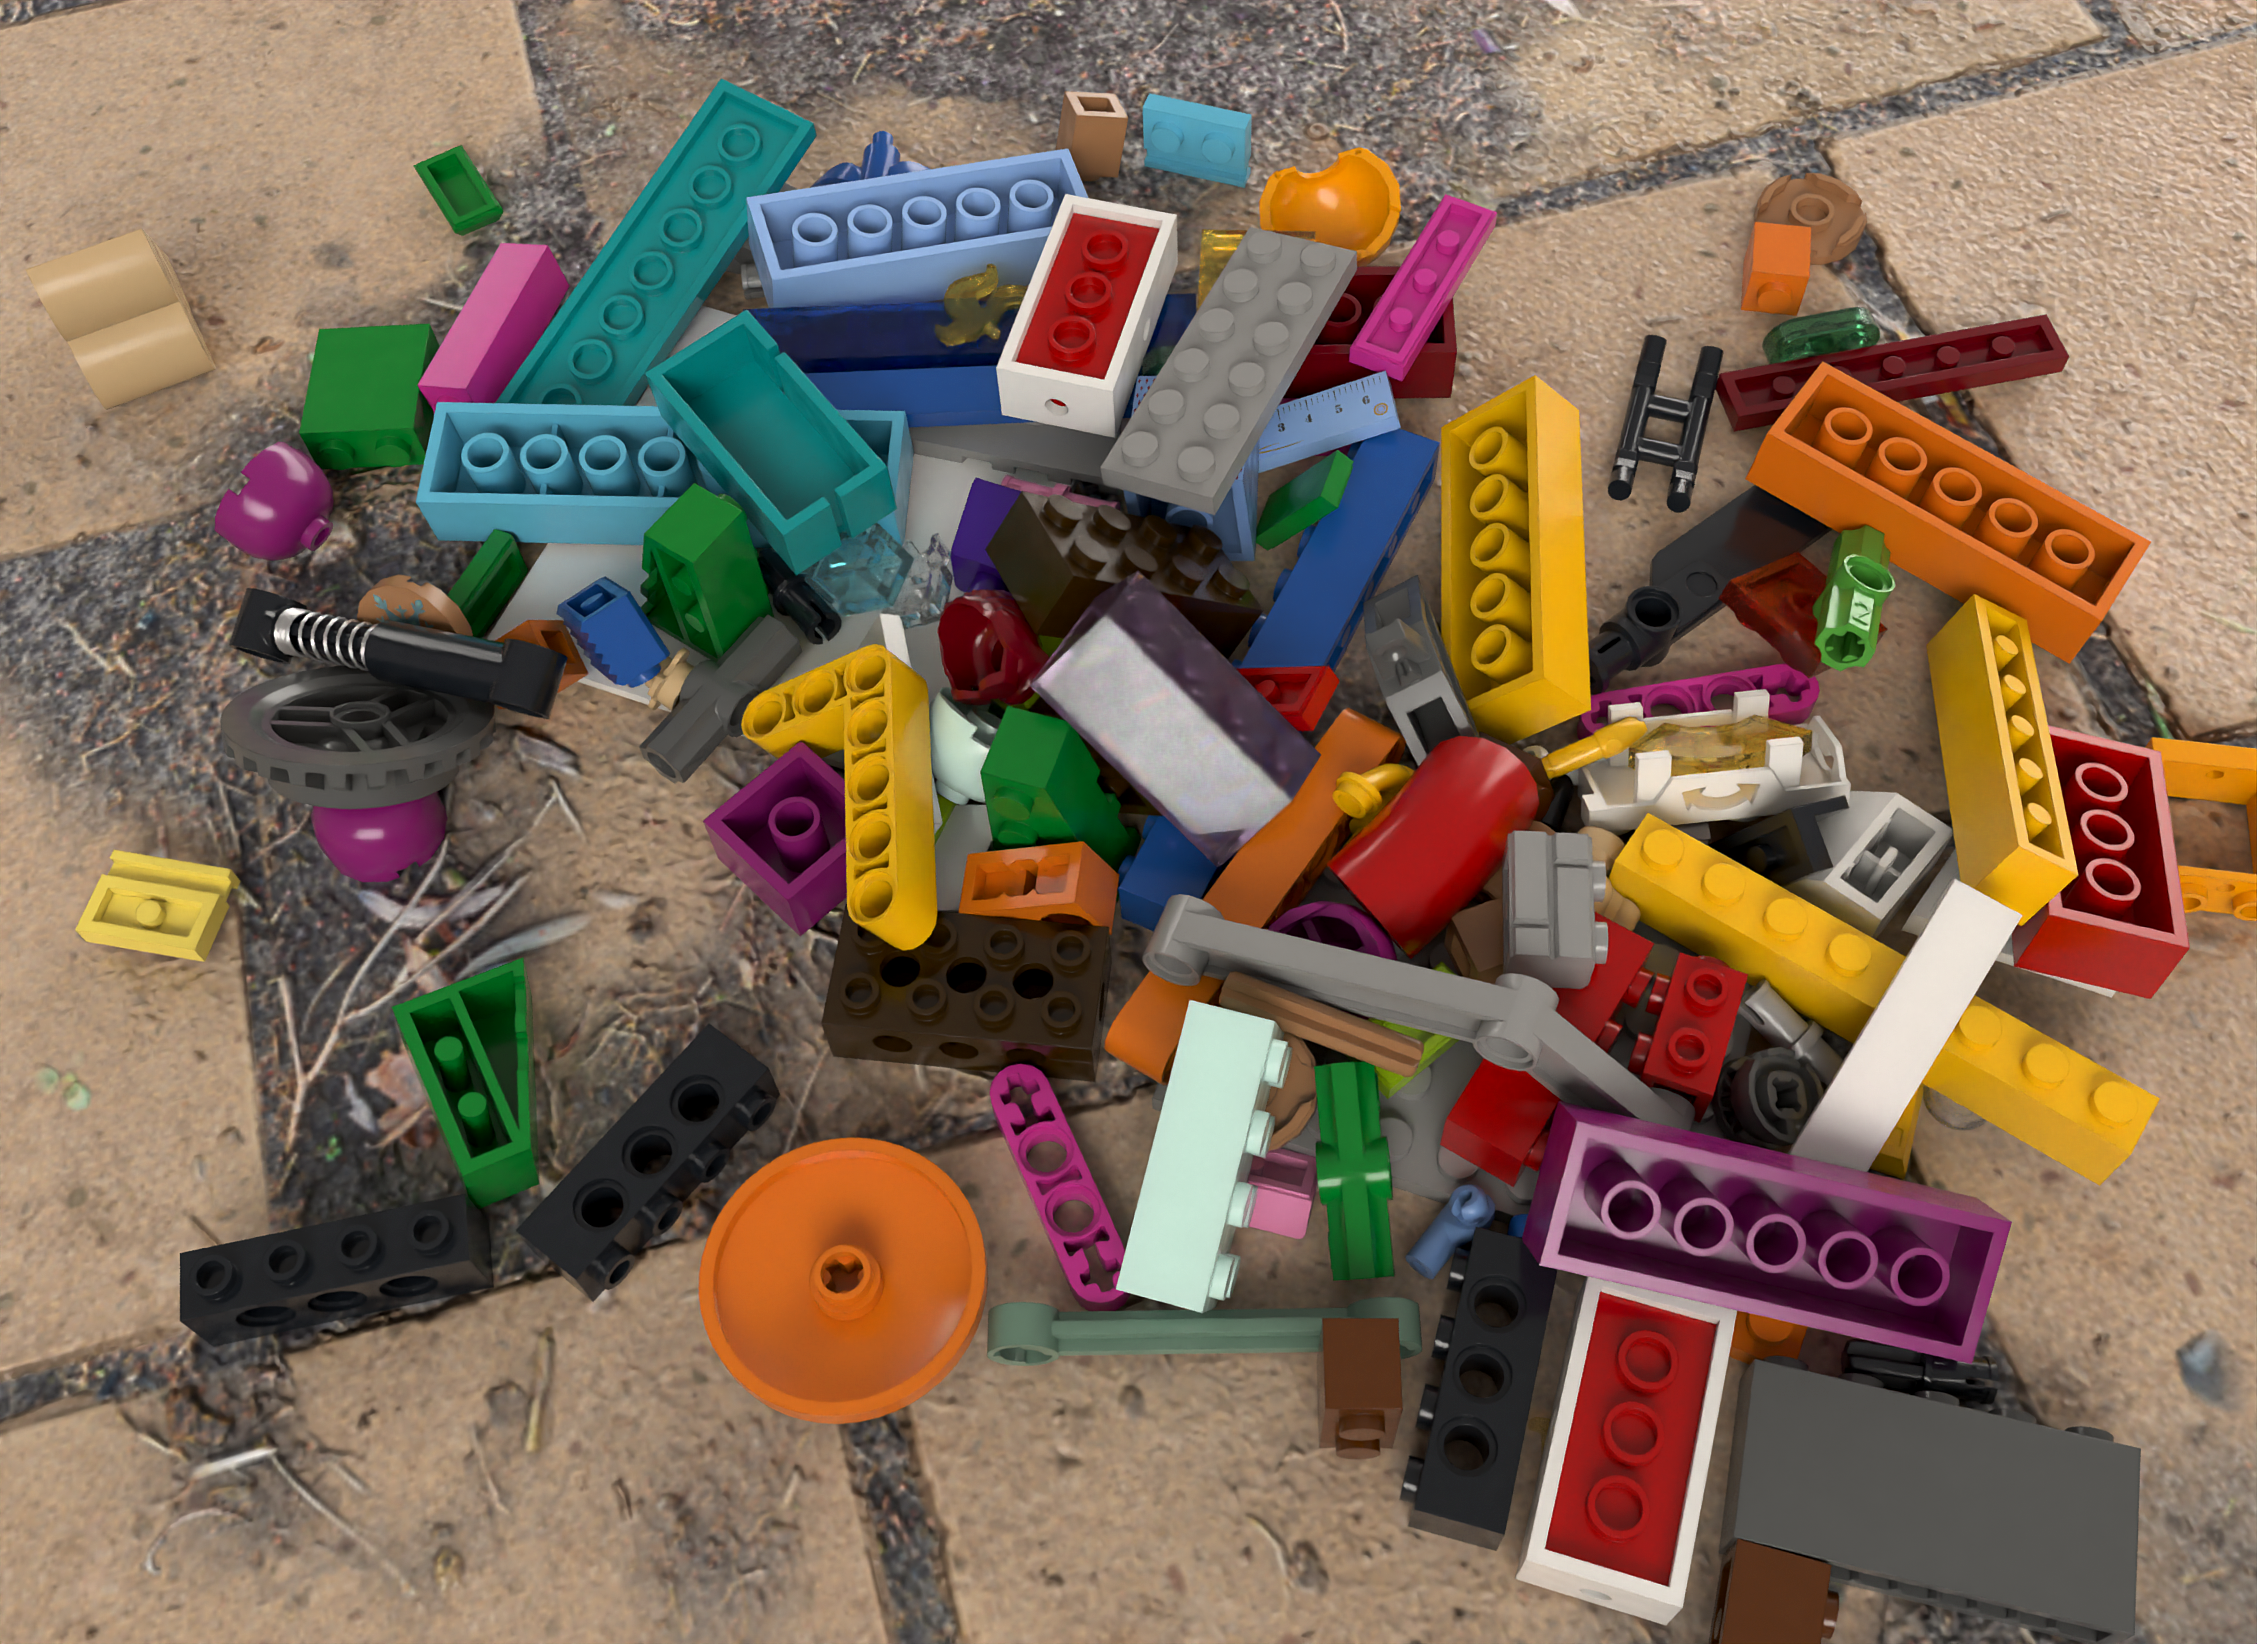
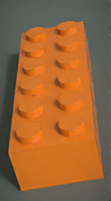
(1947, 509)

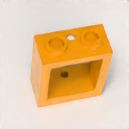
(2216, 775)

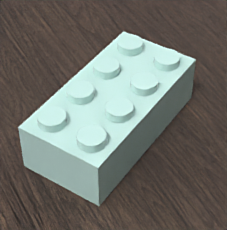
(1203, 1158)

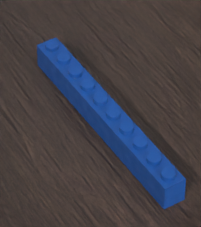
(1308, 626)

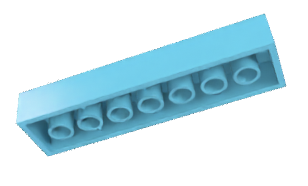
(590, 471)

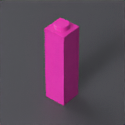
(496, 326)

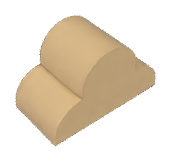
(123, 317)

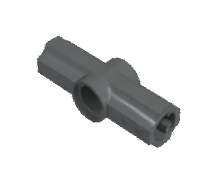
(717, 697)

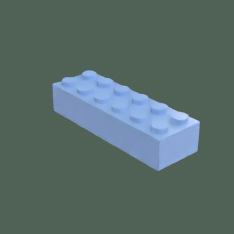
(908, 231)

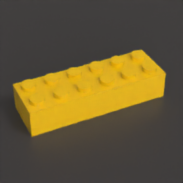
(1515, 561)

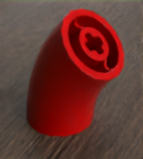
(1438, 839)

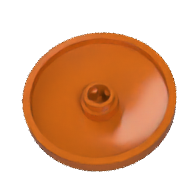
(843, 1280)

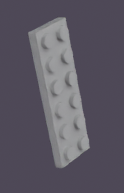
(1229, 370)

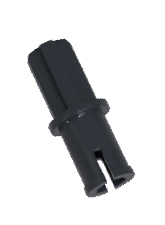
(797, 598)
(1920, 1371)

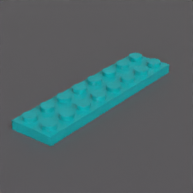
(664, 254)

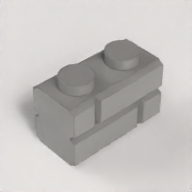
(1550, 908)

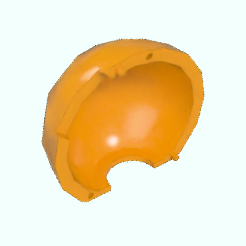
(1347, 204)

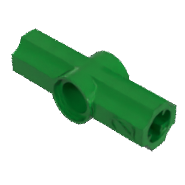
(1354, 1171)

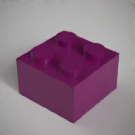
(787, 837)

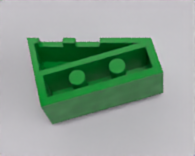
(703, 573)
(1046, 790)
(479, 1077)

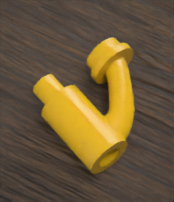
(1368, 793)

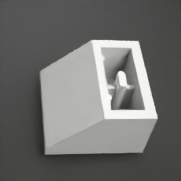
(1878, 859)

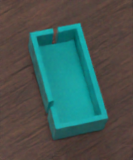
(775, 453)

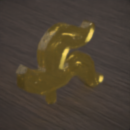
(968, 316)

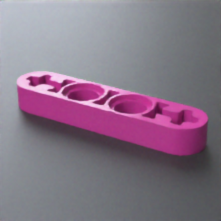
(1695, 695)
(1056, 1187)

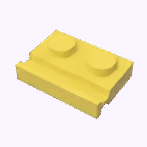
(158, 906)

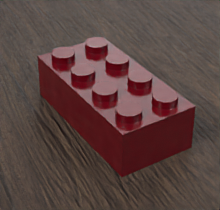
(1328, 359)

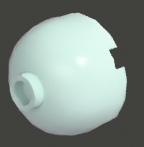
(959, 746)

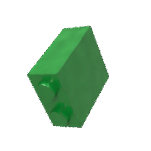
(366, 397)

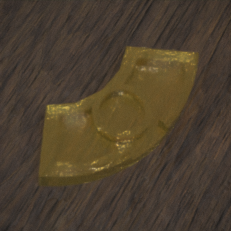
(1719, 747)

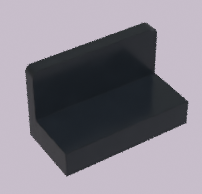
(1784, 845)

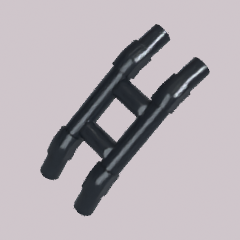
(1691, 413)

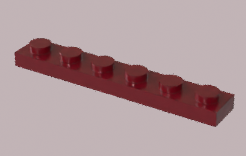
(1902, 368)

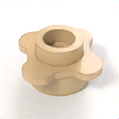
(667, 684)

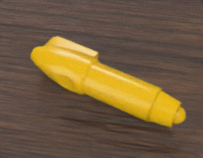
(1602, 744)

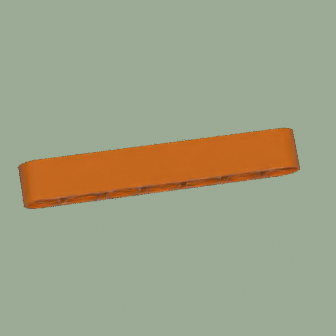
(1259, 886)

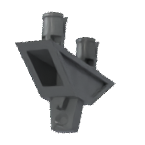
(1415, 669)

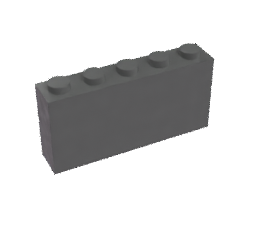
(1938, 1500)

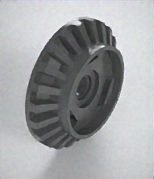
(353, 739)

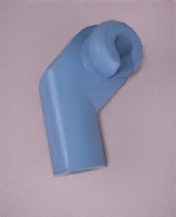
(1451, 1228)

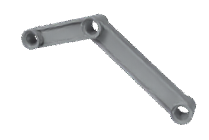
(1506, 1021)

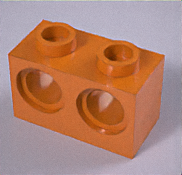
(1041, 884)

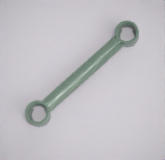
(1040, 1333)

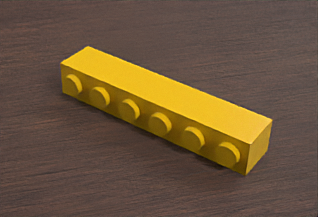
(1999, 759)

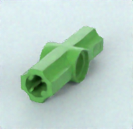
(1853, 598)

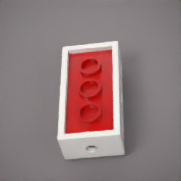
(1088, 315)
(1628, 1450)

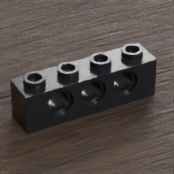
(657, 1124)
(335, 1270)
(1477, 1502)

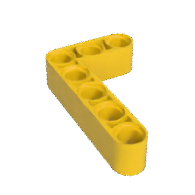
(881, 720)

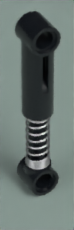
(505, 674)

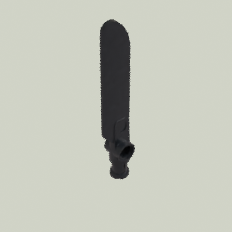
(1692, 576)

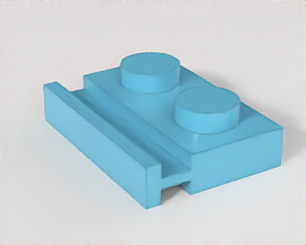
(1197, 140)

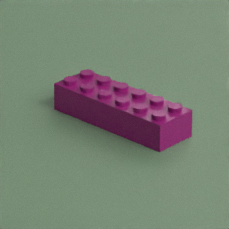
(1765, 1232)

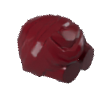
(989, 648)

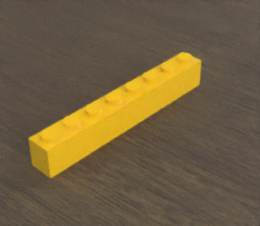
(1840, 974)

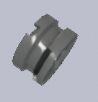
(1768, 1096)

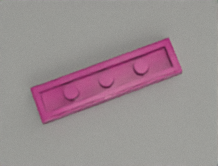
(1423, 287)

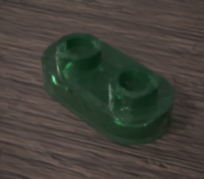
(1821, 334)

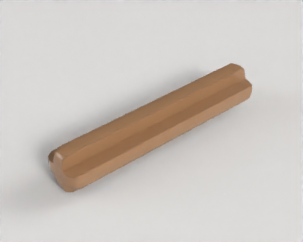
(1323, 1024)

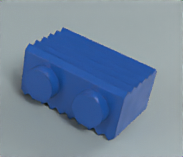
(614, 633)

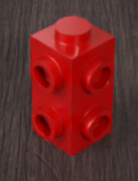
(1691, 1028)

